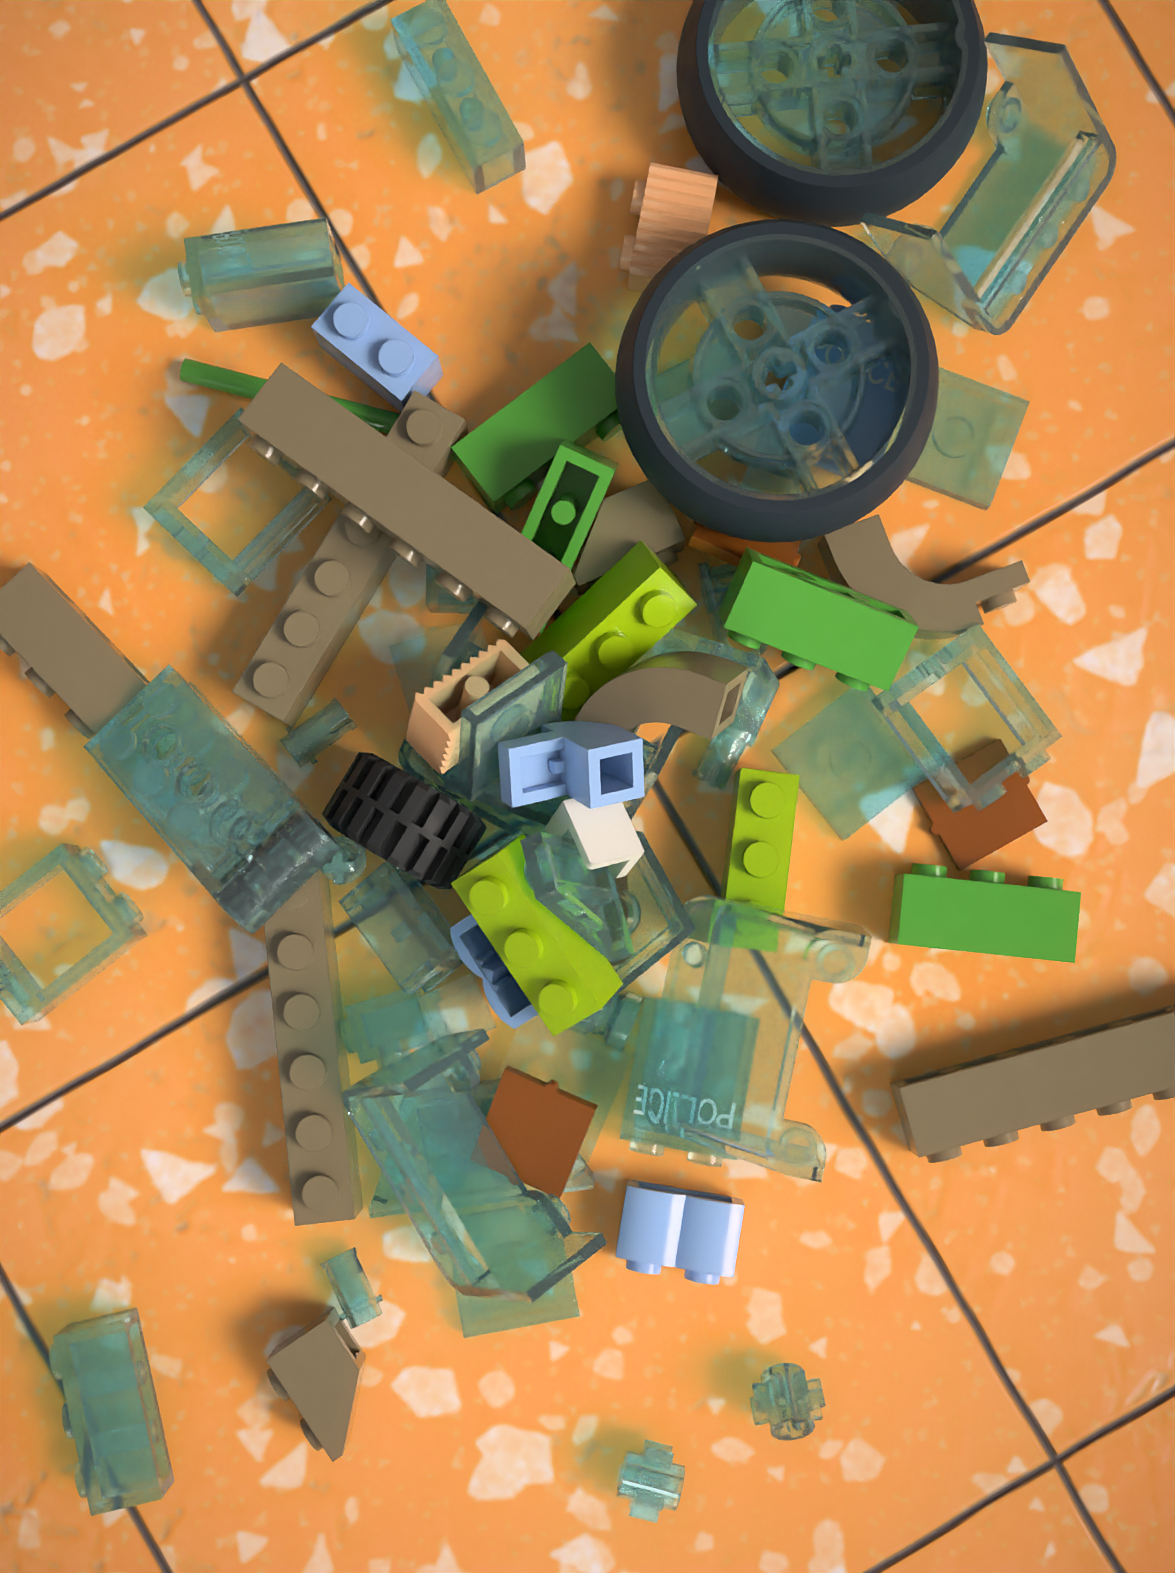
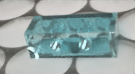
(459, 94)
(112, 1412)

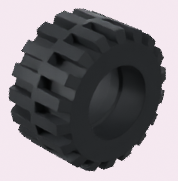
(404, 821)

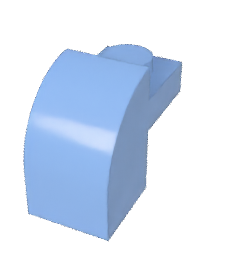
(572, 758)

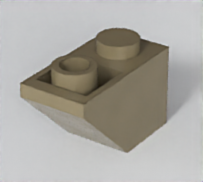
(621, 524)
(323, 1377)

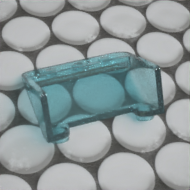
(735, 1028)

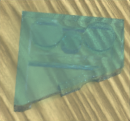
(577, 895)

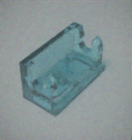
(403, 928)

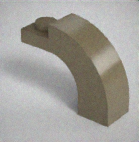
(864, 561)
(672, 688)

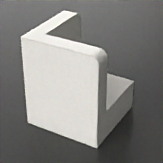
(601, 835)

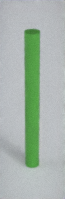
(249, 385)

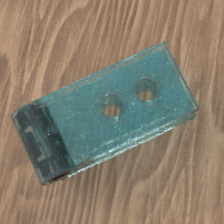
(213, 799)

